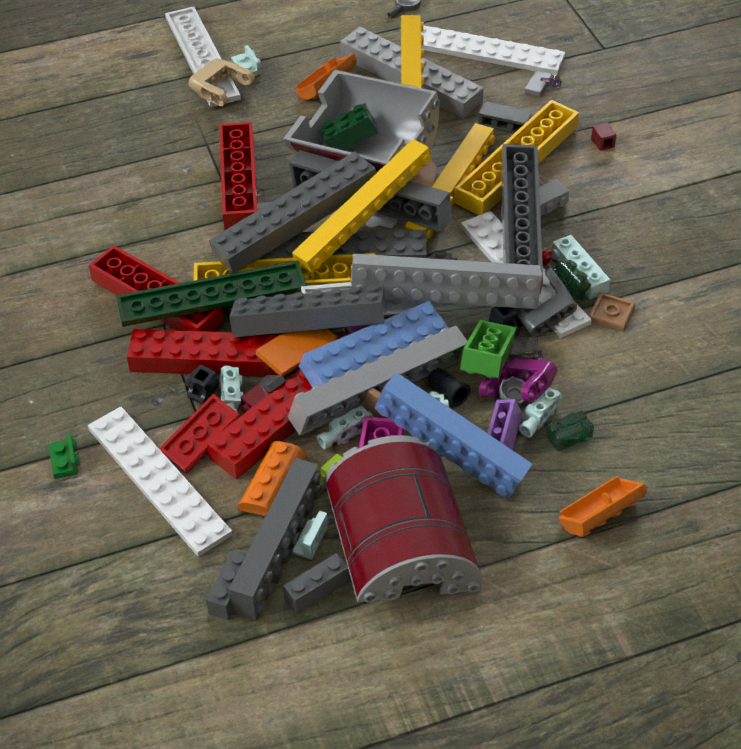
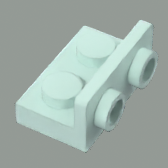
(248, 60)
(311, 536)

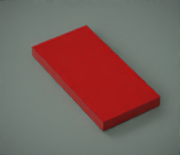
(190, 441)

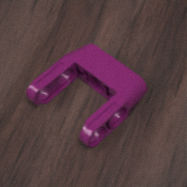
(535, 373)

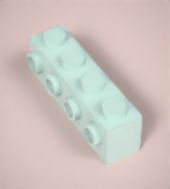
(569, 249)

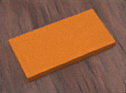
(287, 349)

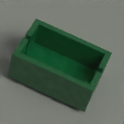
(349, 128)

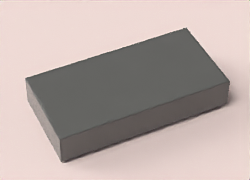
(270, 382)

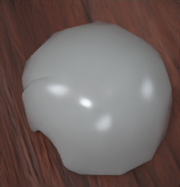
(511, 389)

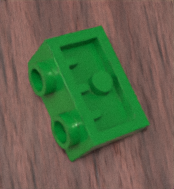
(63, 457)

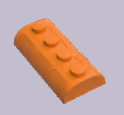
(311, 85)
(269, 477)
(601, 505)

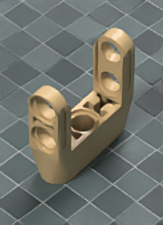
(205, 79)

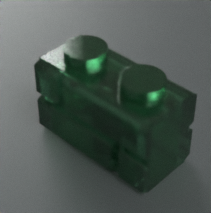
(572, 278)
(569, 430)

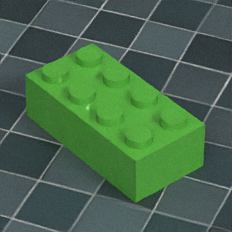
(488, 349)

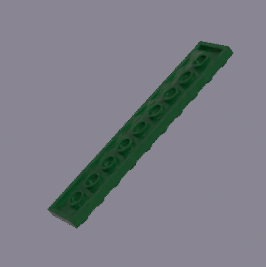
(209, 293)

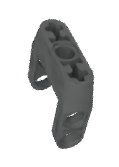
(551, 311)

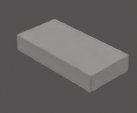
(535, 86)

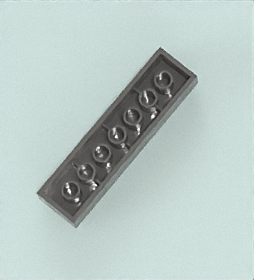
(308, 311)
(275, 539)

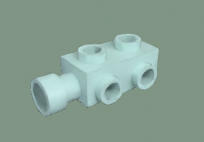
(230, 386)
(539, 412)
(344, 426)

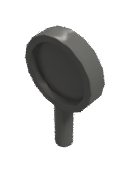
(405, 5)

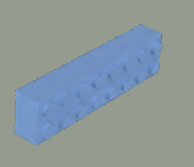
(370, 343)
(452, 435)

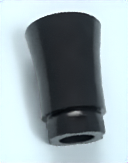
(451, 387)

